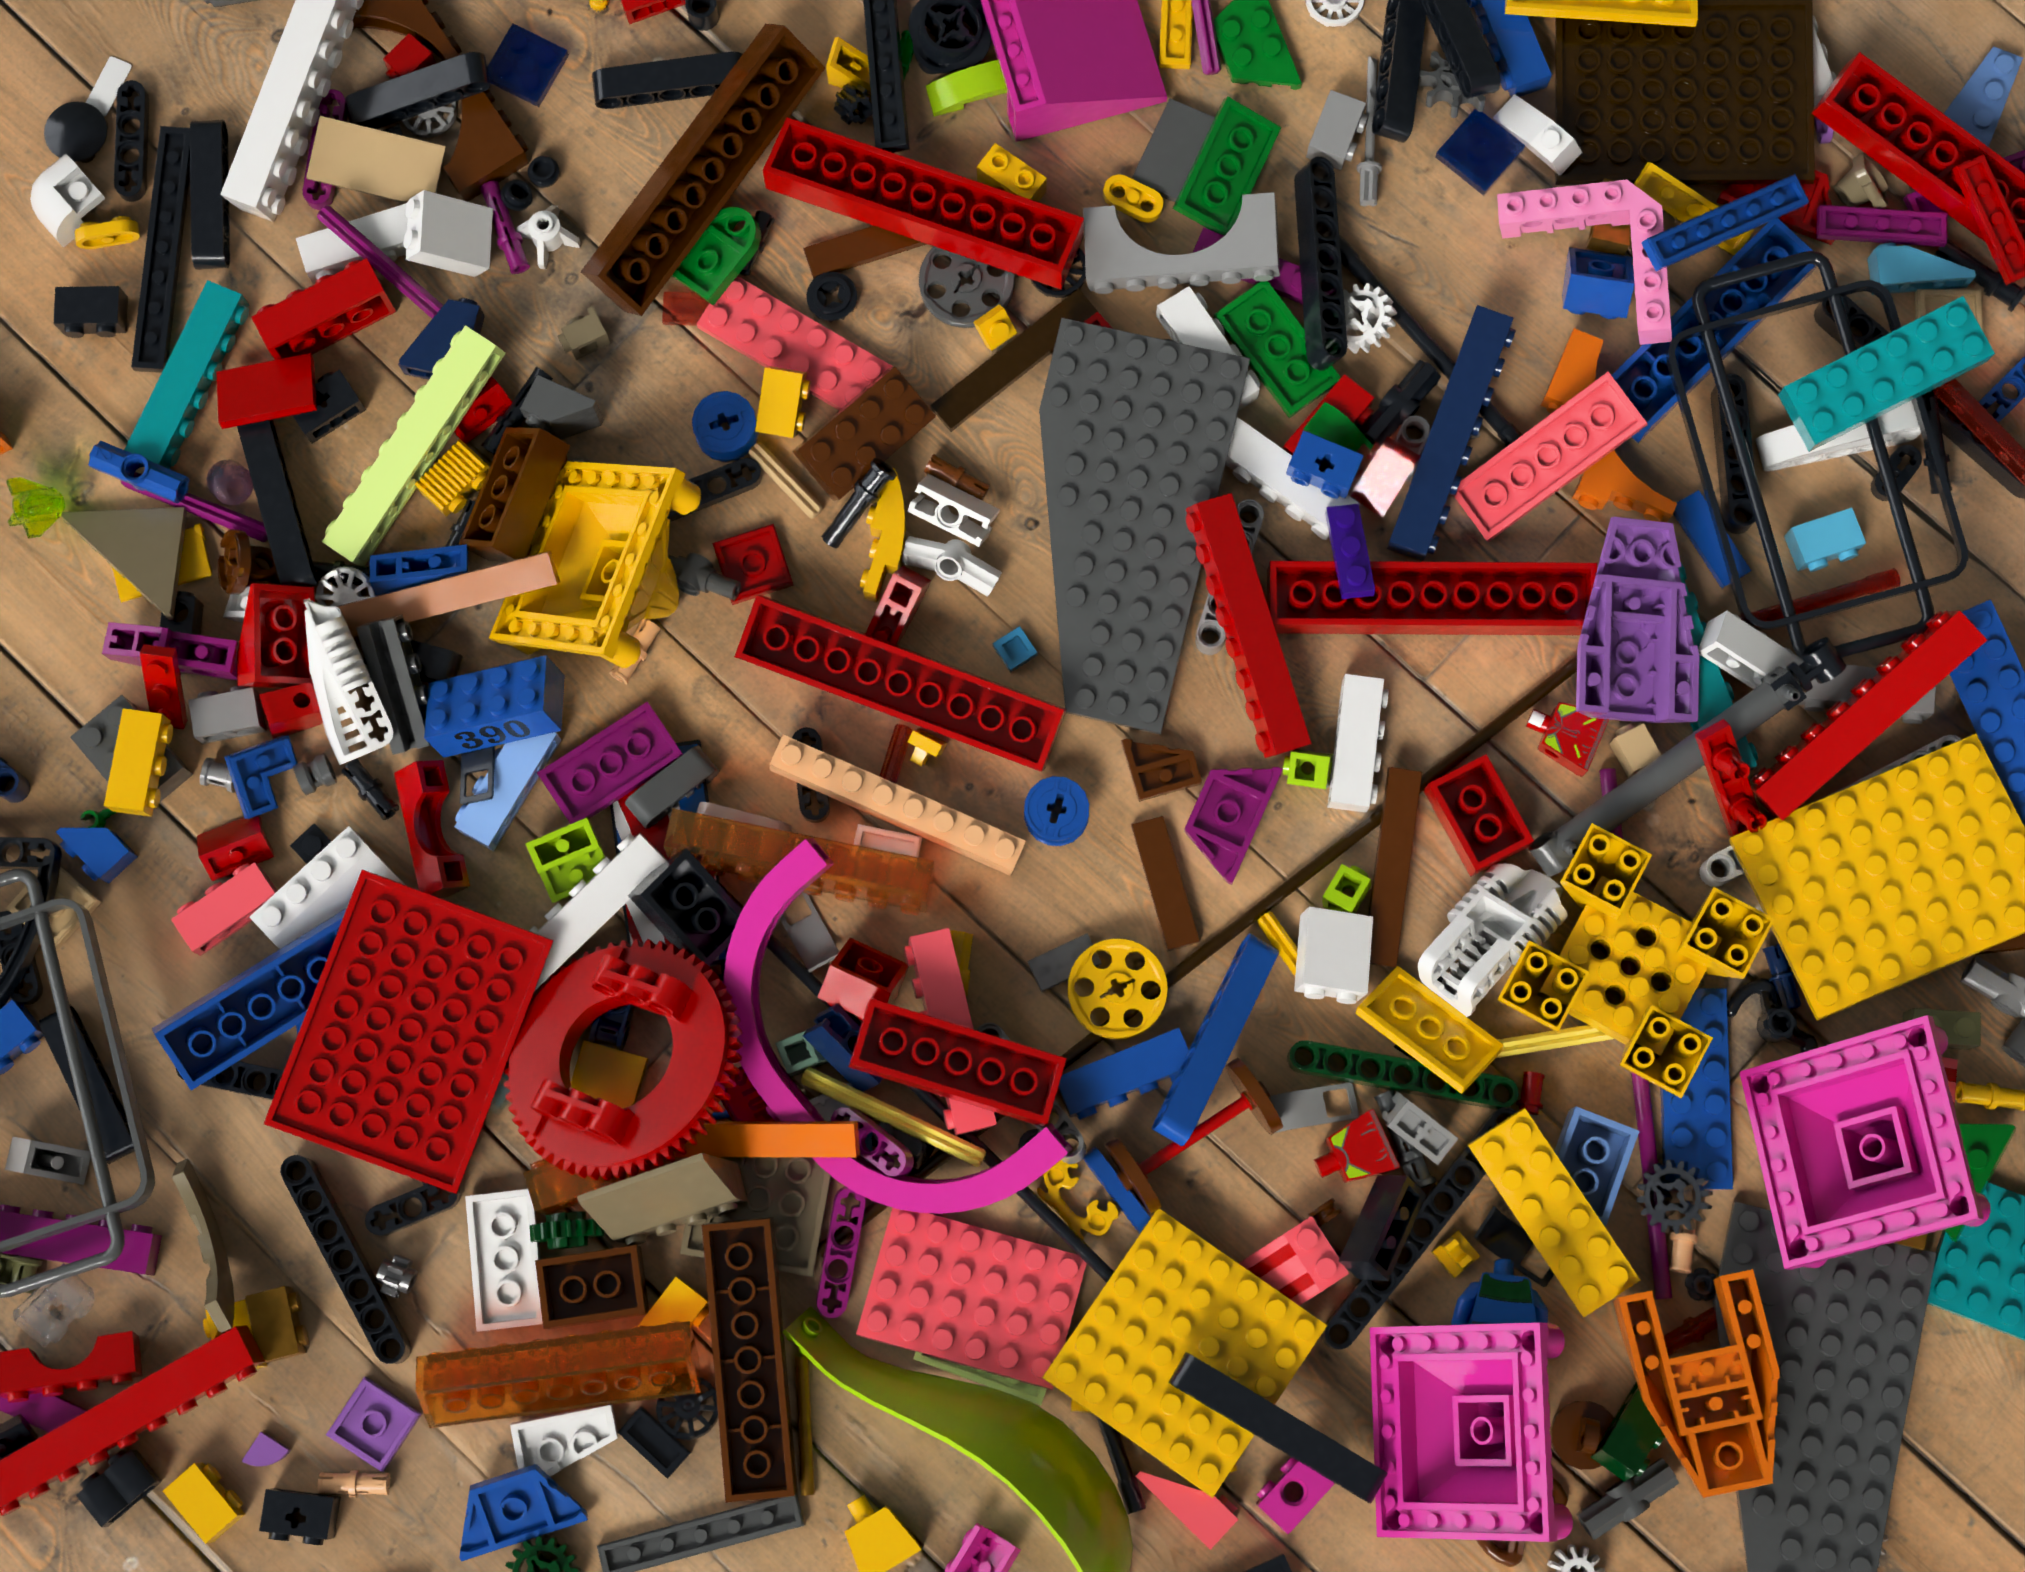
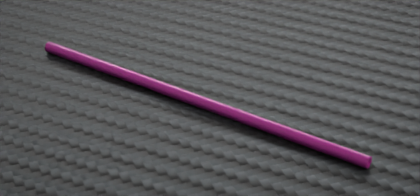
(1644, 1121)

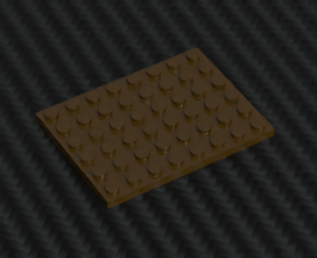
(1693, 100)

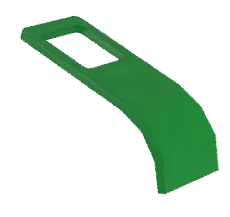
(1336, 428)

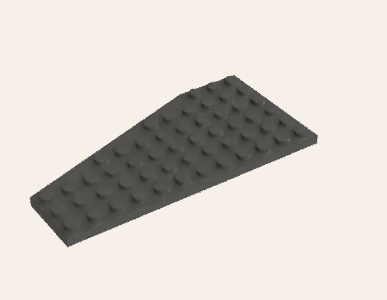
(1127, 446)
(1843, 1394)

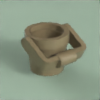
(1862, 185)

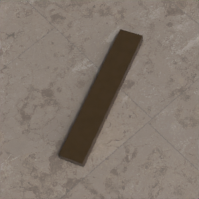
(1009, 363)

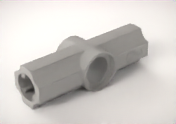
(2004, 989)

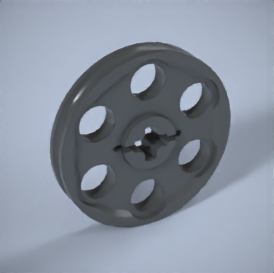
(956, 293)

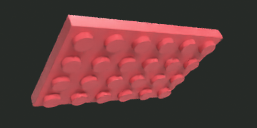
(971, 1296)

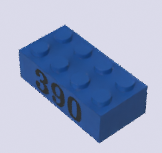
(494, 706)

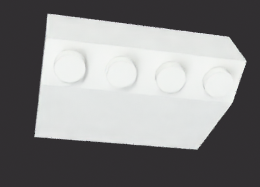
(319, 889)

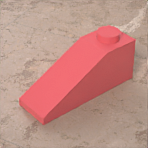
(1201, 1514)

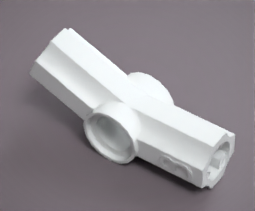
(951, 562)

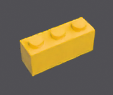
(138, 762)

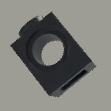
(193, 621)

